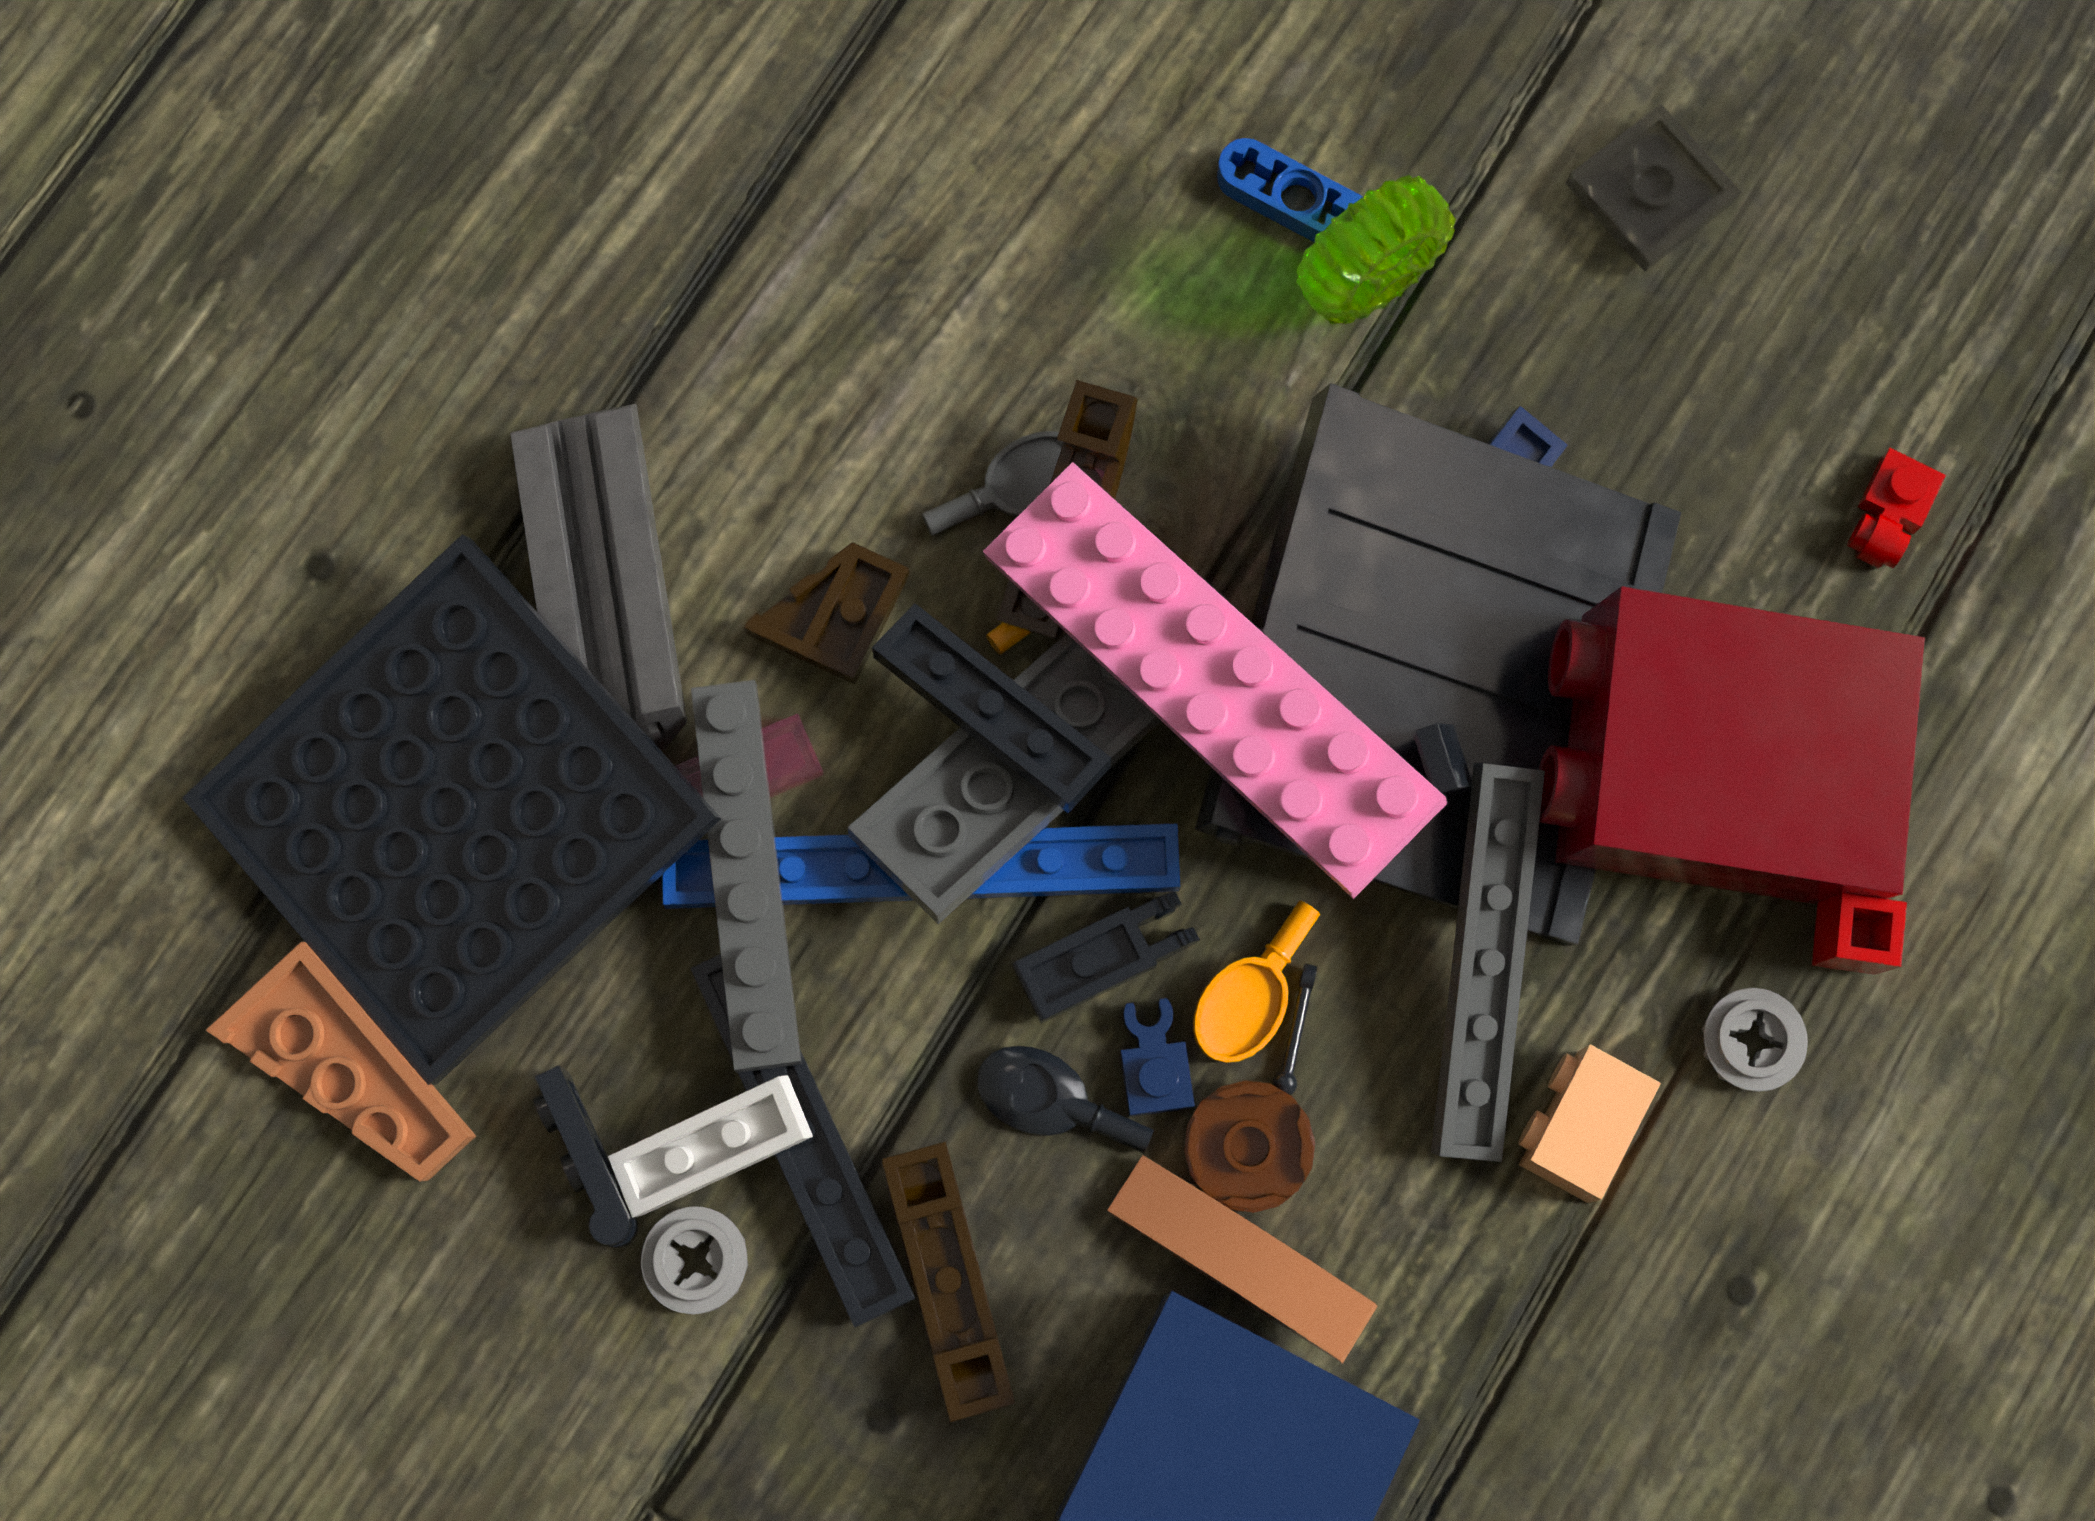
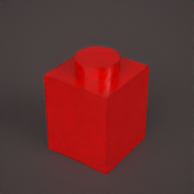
(1859, 933)

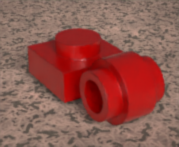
(1900, 499)

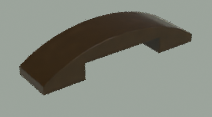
(1097, 441)
(948, 1281)

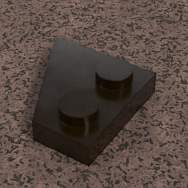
(836, 613)

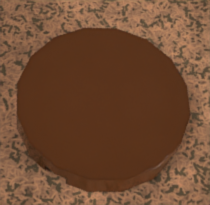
(1249, 1146)

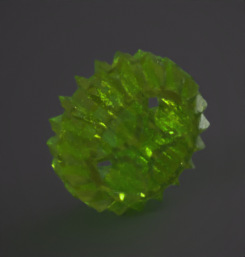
(1375, 249)

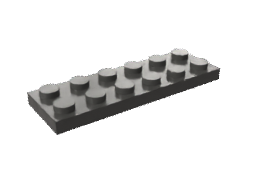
(970, 811)

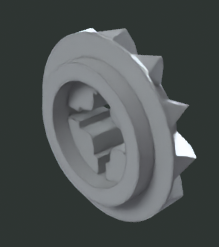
(1777, 1023)
(662, 1264)

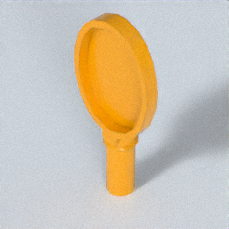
(1250, 996)

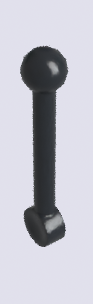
(1285, 1079)

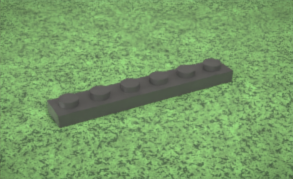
(746, 877)
(1487, 962)

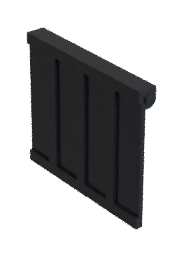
(1431, 592)

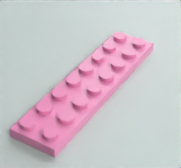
(1216, 680)

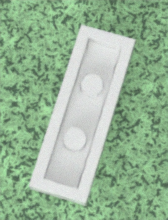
(710, 1146)

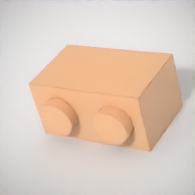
(1587, 1122)

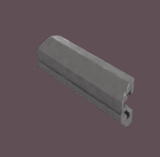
(601, 559)

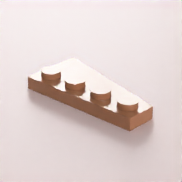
(327, 1048)

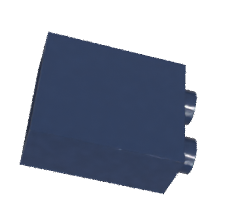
(1234, 1432)

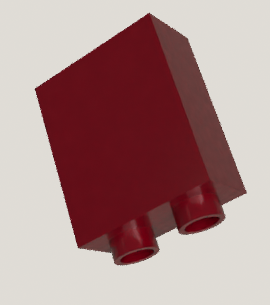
(1734, 747)

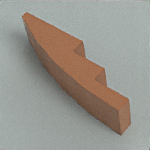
(1243, 1259)

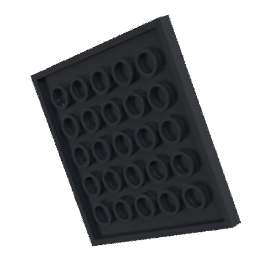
(450, 809)

